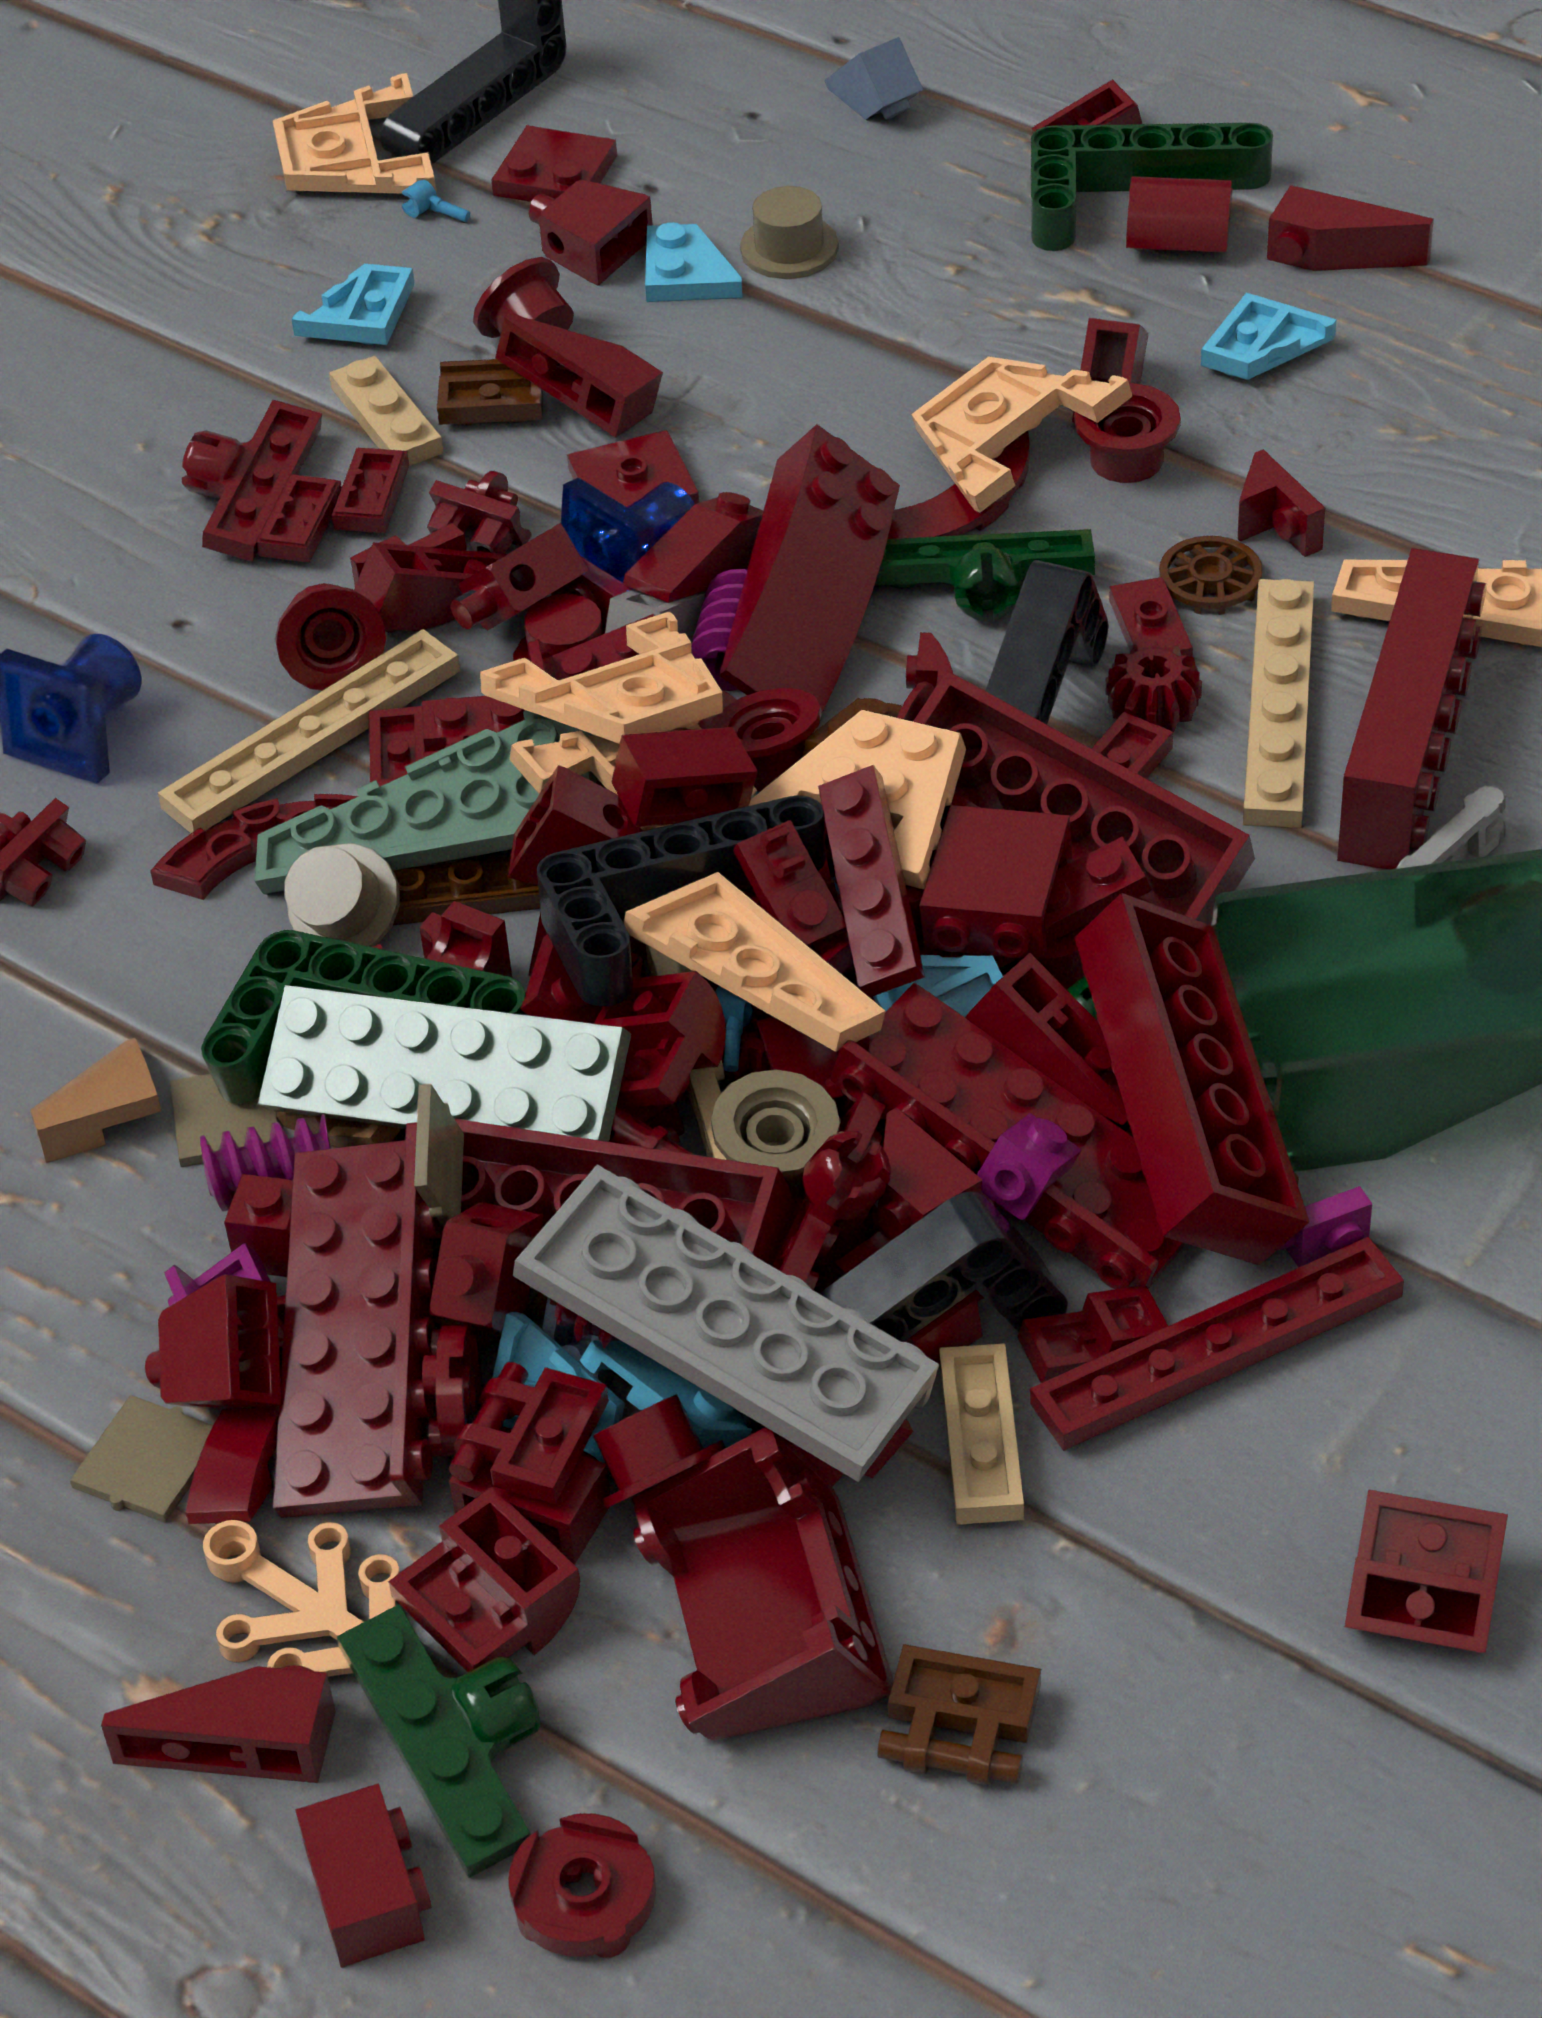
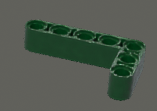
(1107, 156)
(244, 1029)

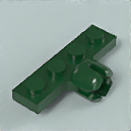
(983, 566)
(448, 1732)

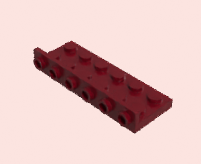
(974, 1089)
(356, 1333)

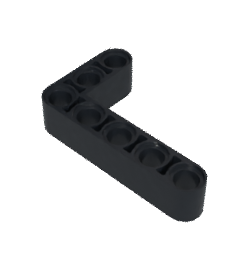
(483, 83)
(1052, 623)
(594, 885)
(938, 1264)

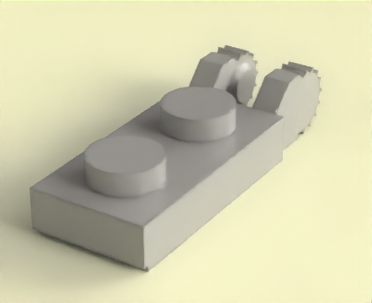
(1468, 834)

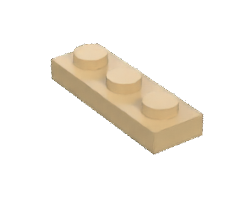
(385, 410)
(981, 1434)

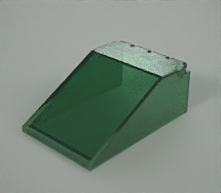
(1389, 999)

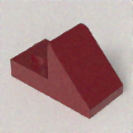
(1280, 502)

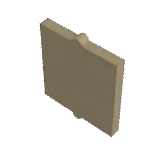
(203, 1111)
(438, 1156)
(144, 1459)

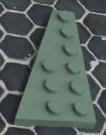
(443, 810)

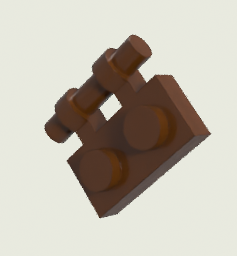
(964, 1696)

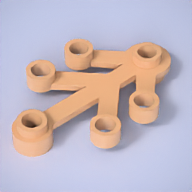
(313, 1612)

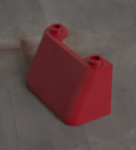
(763, 1590)

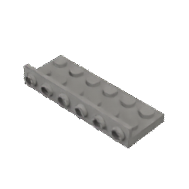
(727, 1321)

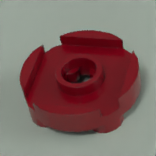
(456, 1380)
(588, 1923)

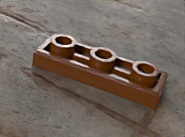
(471, 882)

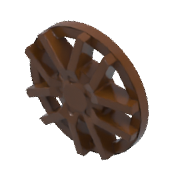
(1211, 573)

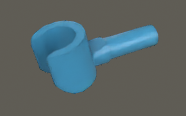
(424, 197)
(737, 1015)

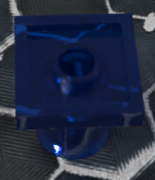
(615, 534)
(59, 711)

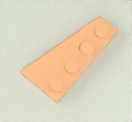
(1510, 605)
(753, 956)

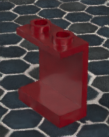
(993, 881)

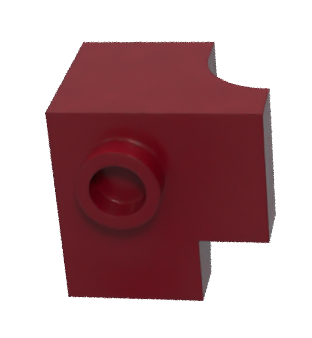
(467, 939)

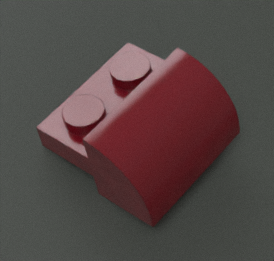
(1179, 214)
(673, 1030)
(1426, 1571)
(489, 1584)

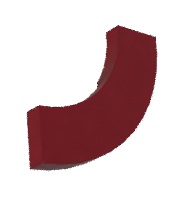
(951, 512)
(212, 855)

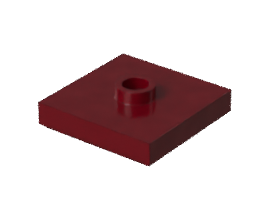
(633, 467)

